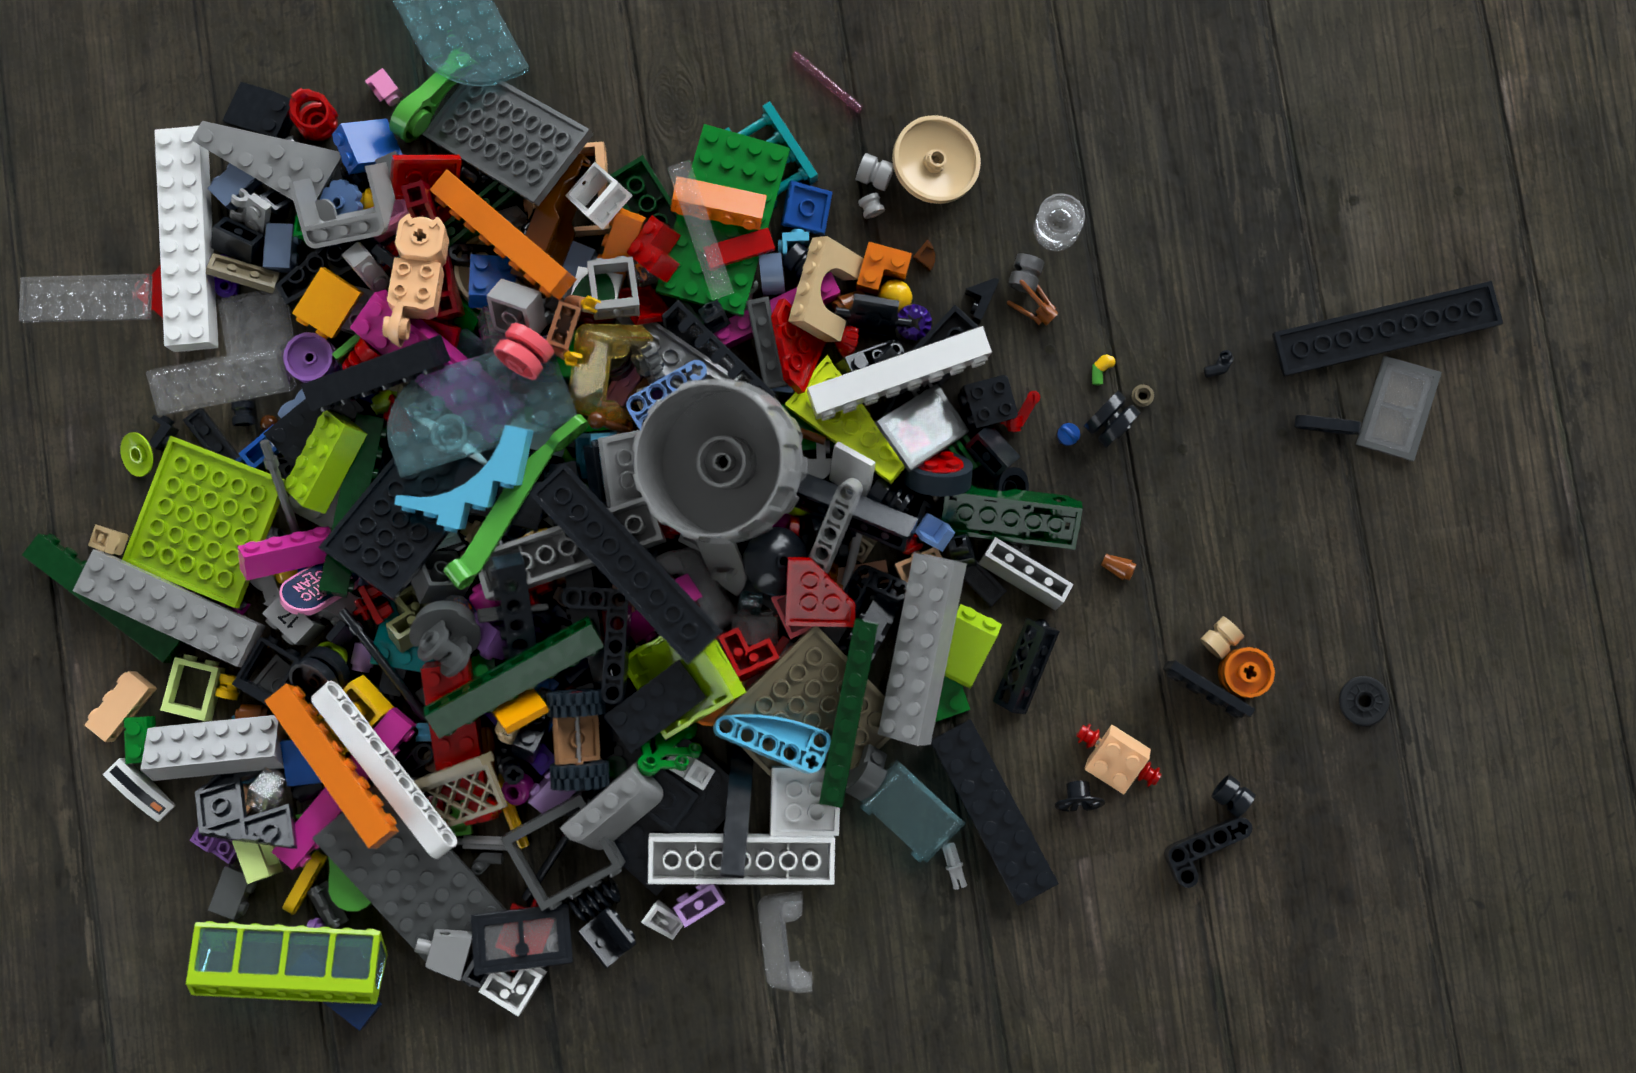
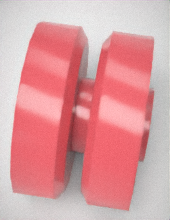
(523, 351)

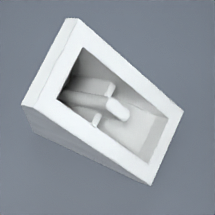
(663, 920)

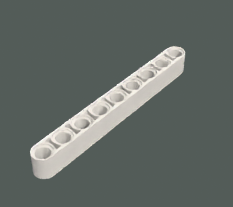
(384, 770)

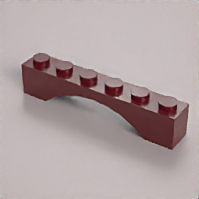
(421, 203)

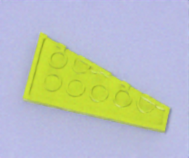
(852, 429)

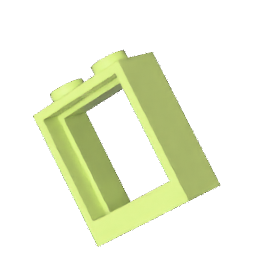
(210, 700)
(257, 860)

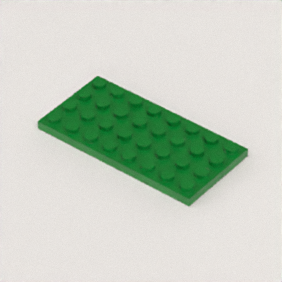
(737, 163)

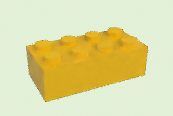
(367, 700)

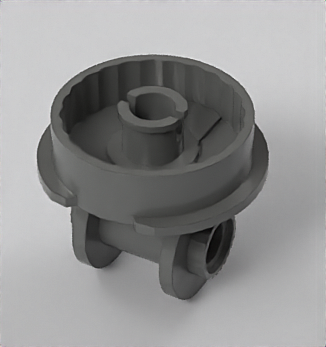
(446, 634)

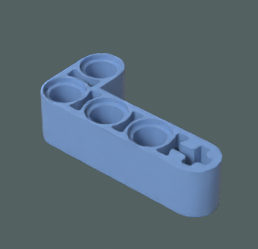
(663, 385)

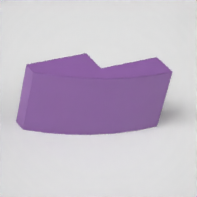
(220, 847)

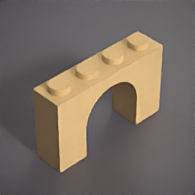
(808, 308)

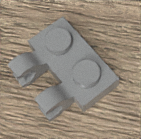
(252, 211)

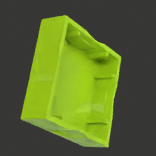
(709, 670)

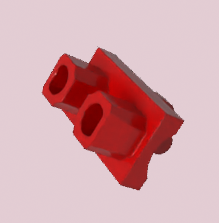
(378, 613)

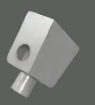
(446, 951)

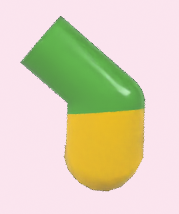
(1103, 363)

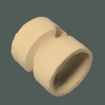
(1222, 637)

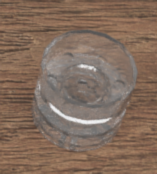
(1063, 211)

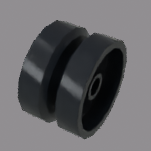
(1112, 419)
(318, 668)

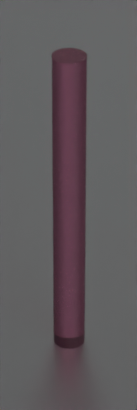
(826, 81)

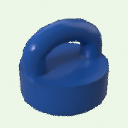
(1068, 434)

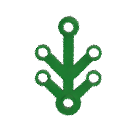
(651, 763)

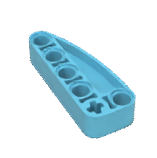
(783, 734)

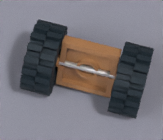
(577, 740)

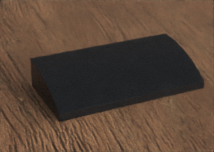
(527, 517)

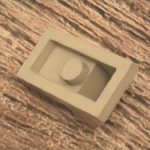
(108, 540)

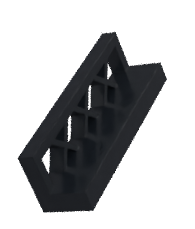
(1029, 670)

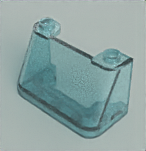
(912, 812)

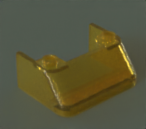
(590, 380)

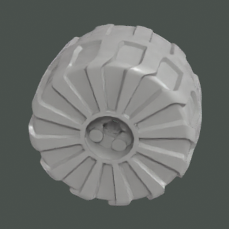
(682, 453)

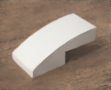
(696, 772)

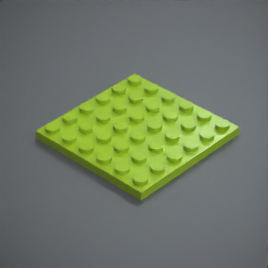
(197, 518)

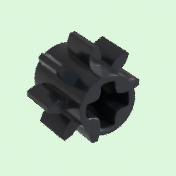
(358, 179)

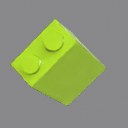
(970, 645)

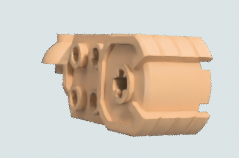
(415, 275)

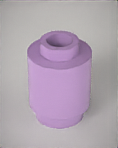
(361, 658)

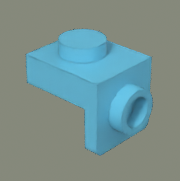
(789, 239)

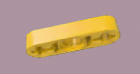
(304, 882)

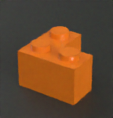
(881, 261)

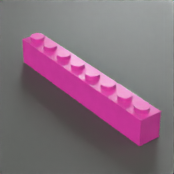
(392, 730)

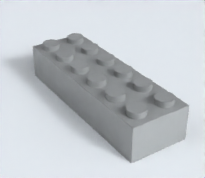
(213, 748)

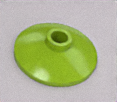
(136, 454)

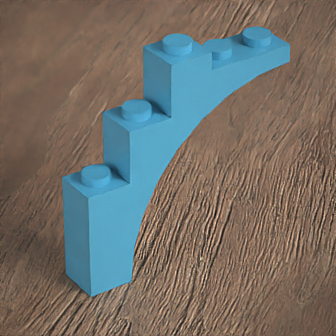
(505, 466)

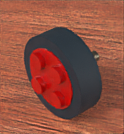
(940, 476)

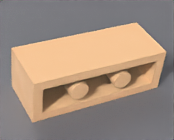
(118, 704)

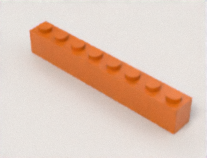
(503, 235)
(332, 766)

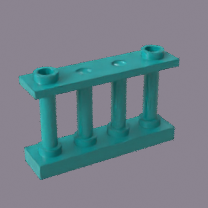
(783, 135)

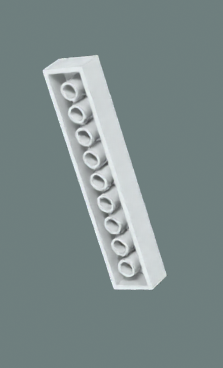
(185, 241)

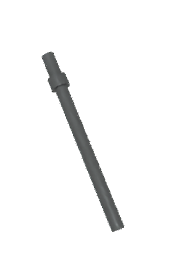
(271, 463)

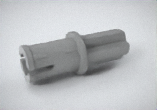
(954, 865)

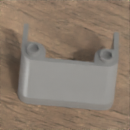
(324, 227)

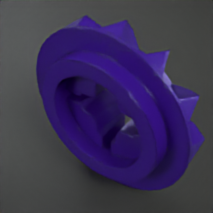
(924, 323)

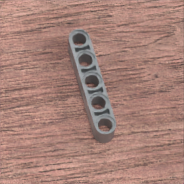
(836, 521)

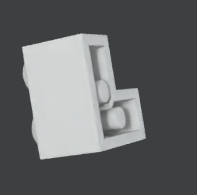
(513, 992)

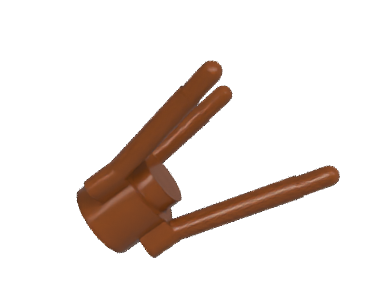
(1045, 312)

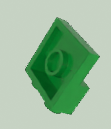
(951, 700)

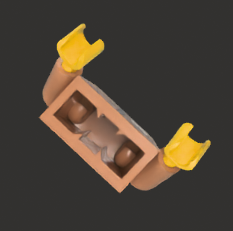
(565, 325)

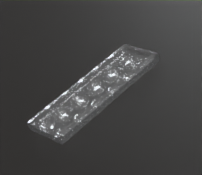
(85, 298)

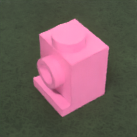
(384, 87)

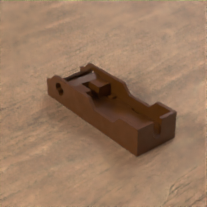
(552, 220)

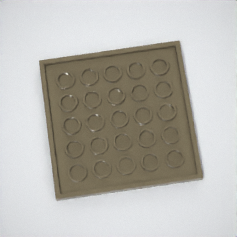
(807, 689)

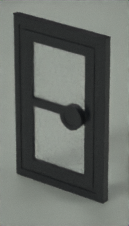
(521, 939)

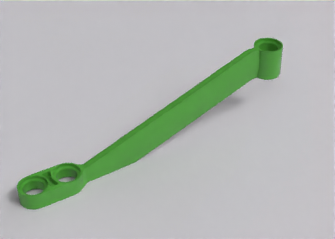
(463, 570)

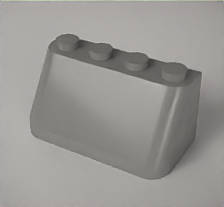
(614, 808)

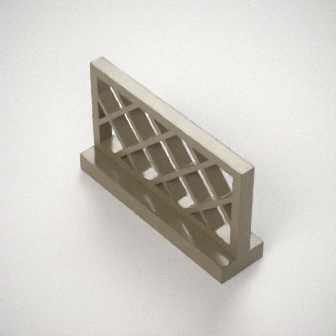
(456, 773)

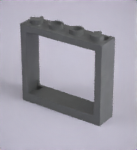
(527, 873)

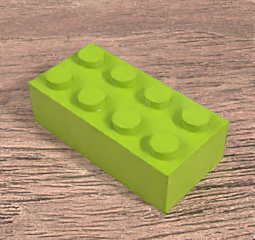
(324, 461)

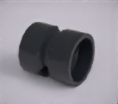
(795, 259)
(1235, 797)

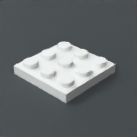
(796, 804)

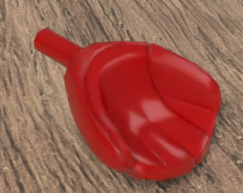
(848, 342)

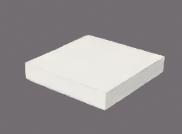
(851, 464)

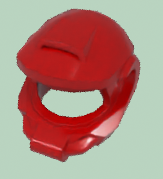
(315, 120)

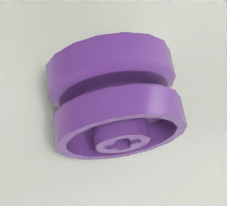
(302, 350)

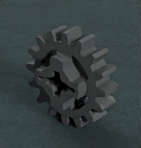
(647, 361)

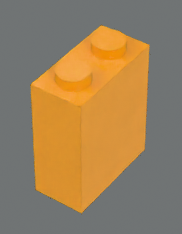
(327, 303)

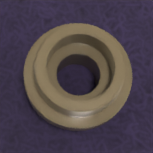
(1144, 389)

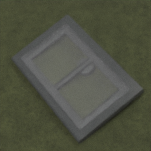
(1398, 408)
(922, 427)

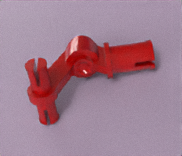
(1015, 424)

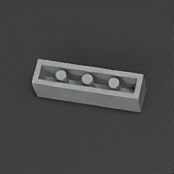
(1025, 574)

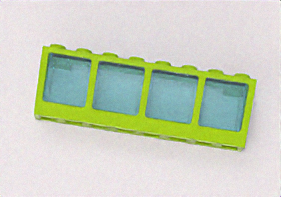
(286, 962)

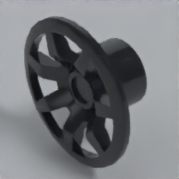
(1079, 794)

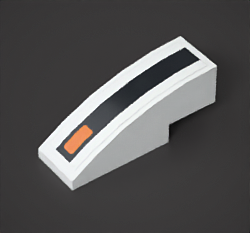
(139, 789)

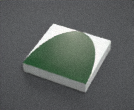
(607, 285)

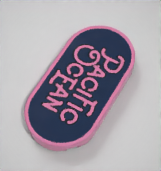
(302, 593)

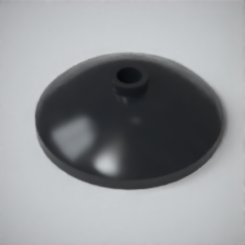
(763, 557)

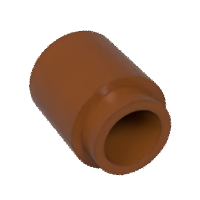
(251, 710)

